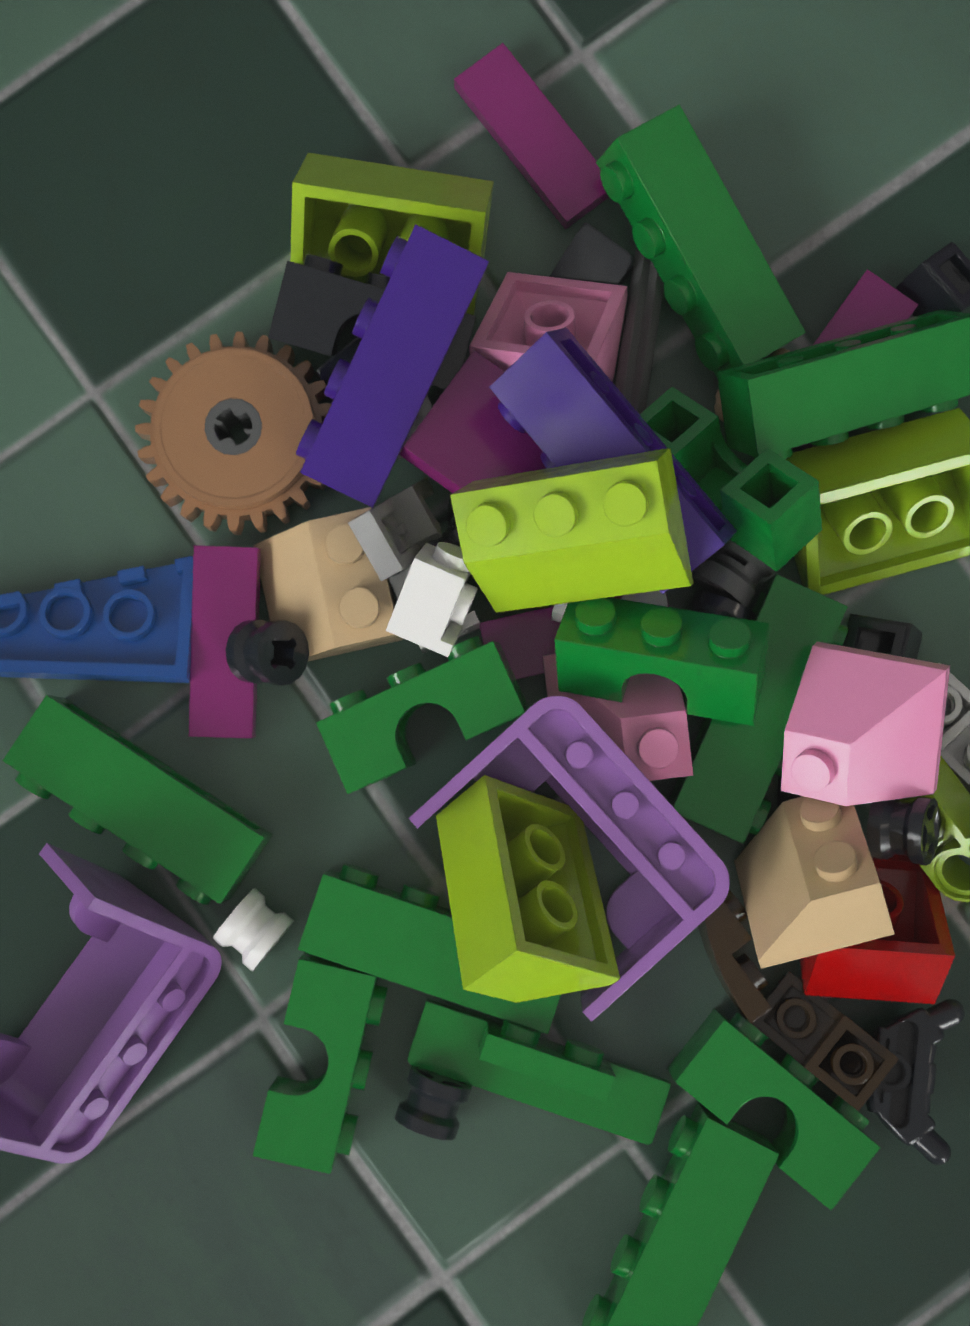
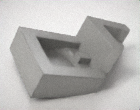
(397, 529)

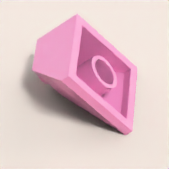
(535, 304)
(646, 725)
(865, 727)

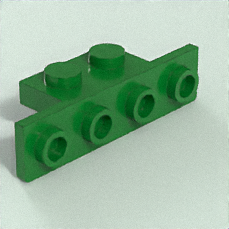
(539, 1072)

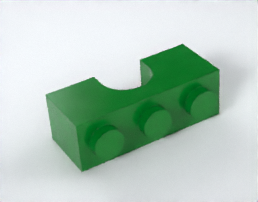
(766, 501)
(708, 655)
(370, 735)
(309, 1119)
(819, 1141)

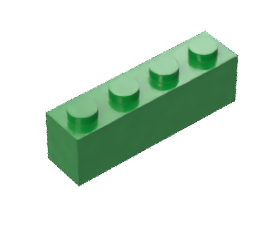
(697, 242)
(847, 384)
(739, 760)
(136, 799)
(402, 941)
(687, 1225)

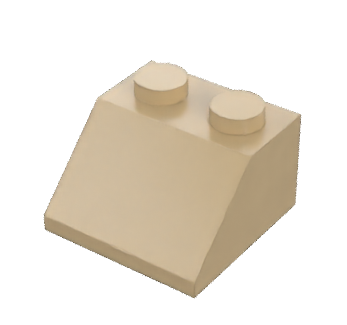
(326, 586)
(810, 883)

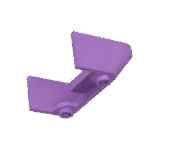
(671, 868)
(103, 1018)

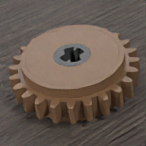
(194, 438)

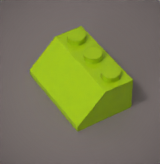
(359, 207)
(888, 502)
(574, 532)
(523, 895)

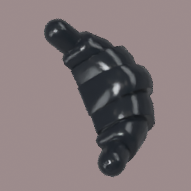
(905, 1092)

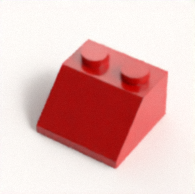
(898, 966)

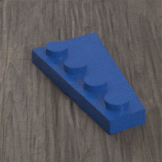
(102, 628)

